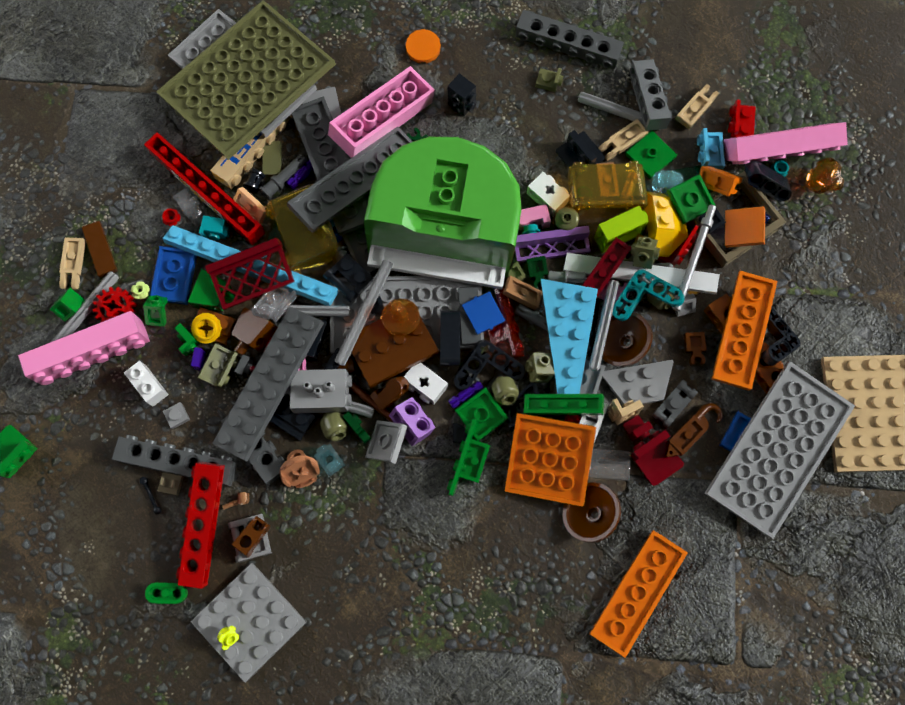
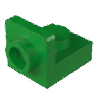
(155, 310)
(187, 338)

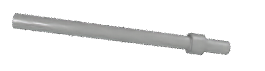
(706, 224)

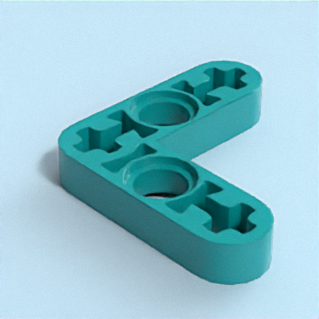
(635, 285)

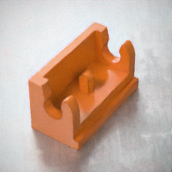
(719, 180)

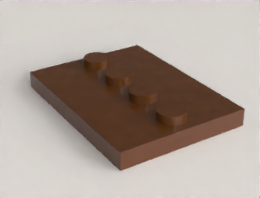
(386, 355)

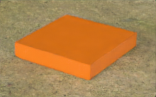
(745, 227)

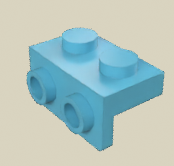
(711, 149)

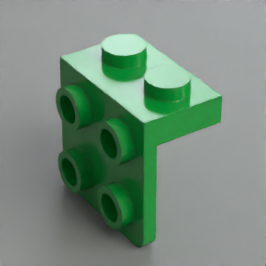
(14, 451)

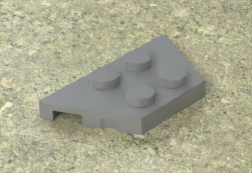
(640, 382)

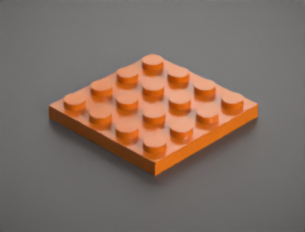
(550, 459)

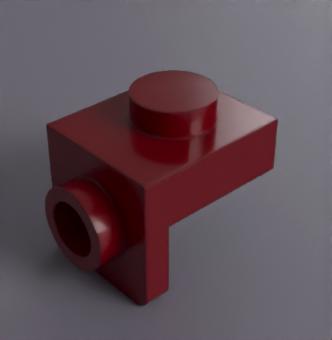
(637, 428)

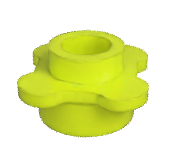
(227, 637)

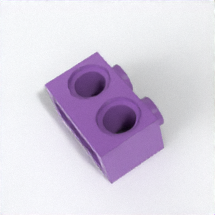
(416, 419)

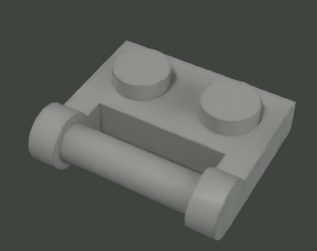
(261, 549)

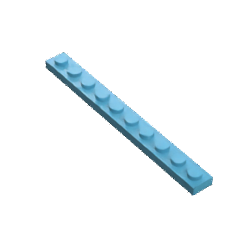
(216, 251)

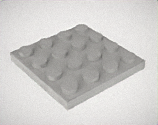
(260, 617)

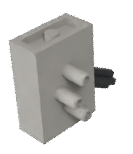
(321, 389)

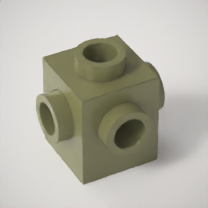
(645, 252)
(540, 367)

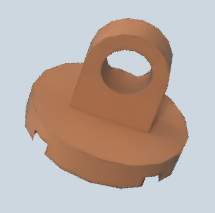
(299, 470)

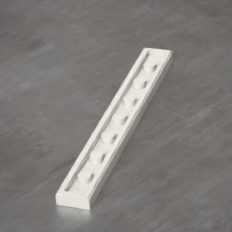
(700, 281)

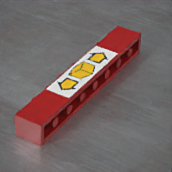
(205, 188)

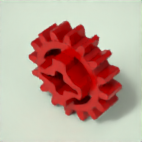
(116, 299)

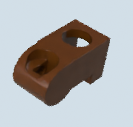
(391, 393)
(251, 536)

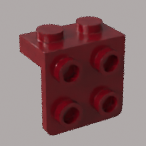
(652, 459)

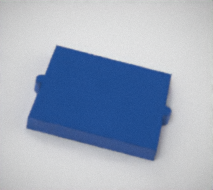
(483, 313)

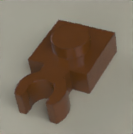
(695, 344)

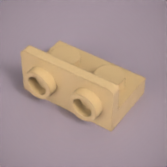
(629, 410)

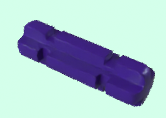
(300, 175)
(466, 394)

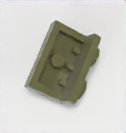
(218, 365)

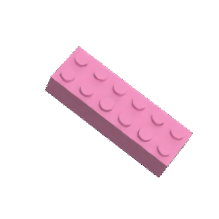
(381, 112)
(785, 143)
(84, 348)

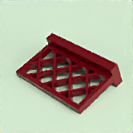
(248, 257)

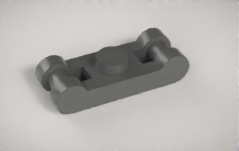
(674, 403)

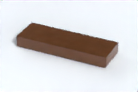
(99, 248)

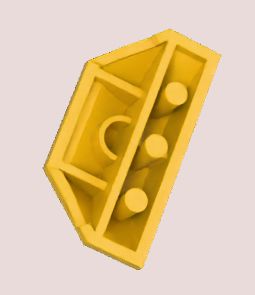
(664, 224)

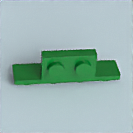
(471, 460)

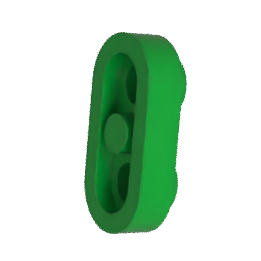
(167, 593)

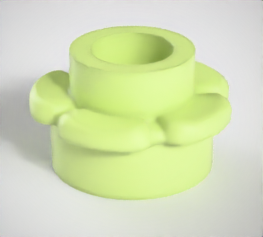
(140, 295)

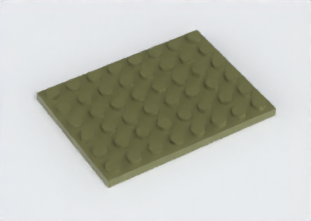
(246, 79)

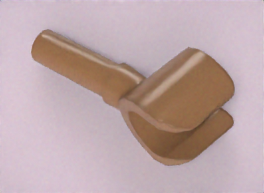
(243, 498)

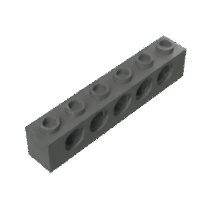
(562, 31)
(126, 448)

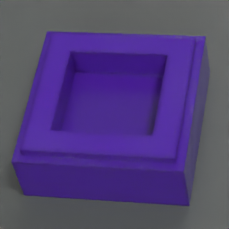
(198, 358)

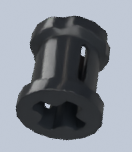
(254, 180)

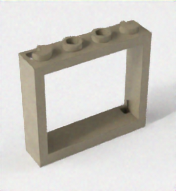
(758, 199)

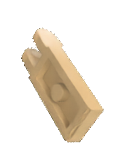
(696, 107)
(624, 139)
(71, 262)

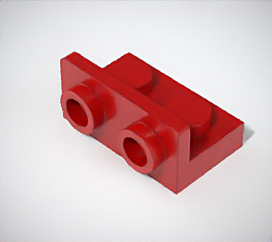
(742, 120)

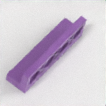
(552, 237)

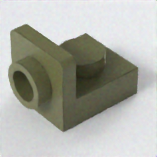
(549, 80)

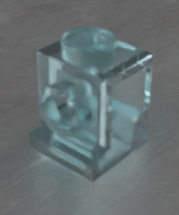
(321, 456)

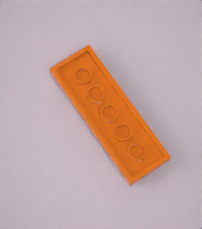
(744, 330)
(638, 593)

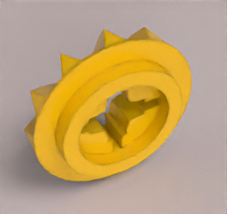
(200, 334)

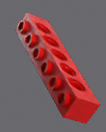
(185, 573)

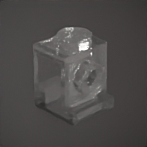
(188, 203)

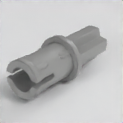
(567, 277)

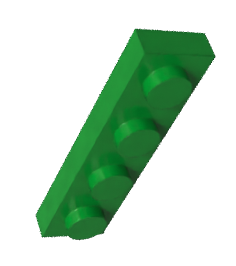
(564, 404)

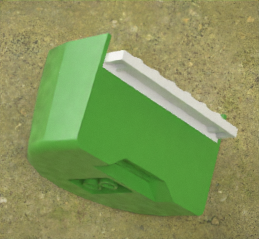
(444, 212)

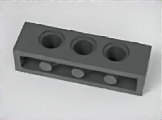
(650, 95)
(270, 472)

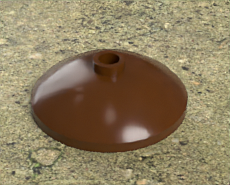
(619, 333)
(580, 520)

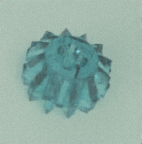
(665, 180)

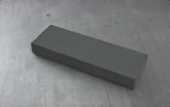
(468, 333)

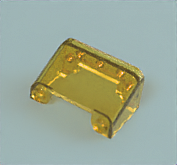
(607, 186)
(302, 246)

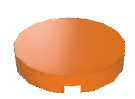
(423, 46)

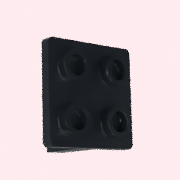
(579, 149)

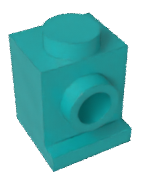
(214, 228)

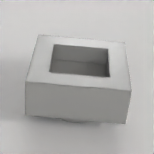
(176, 415)

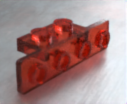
(509, 329)

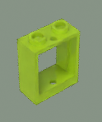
(624, 227)

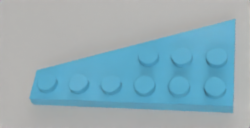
(569, 323)

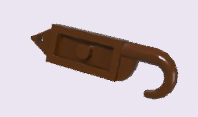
(691, 431)

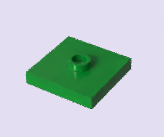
(652, 154)
(690, 198)
(485, 410)

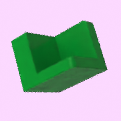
(67, 304)

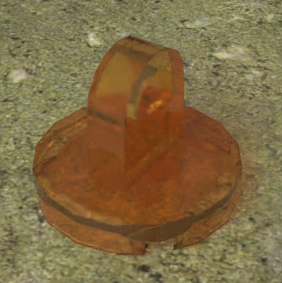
(825, 176)
(400, 316)

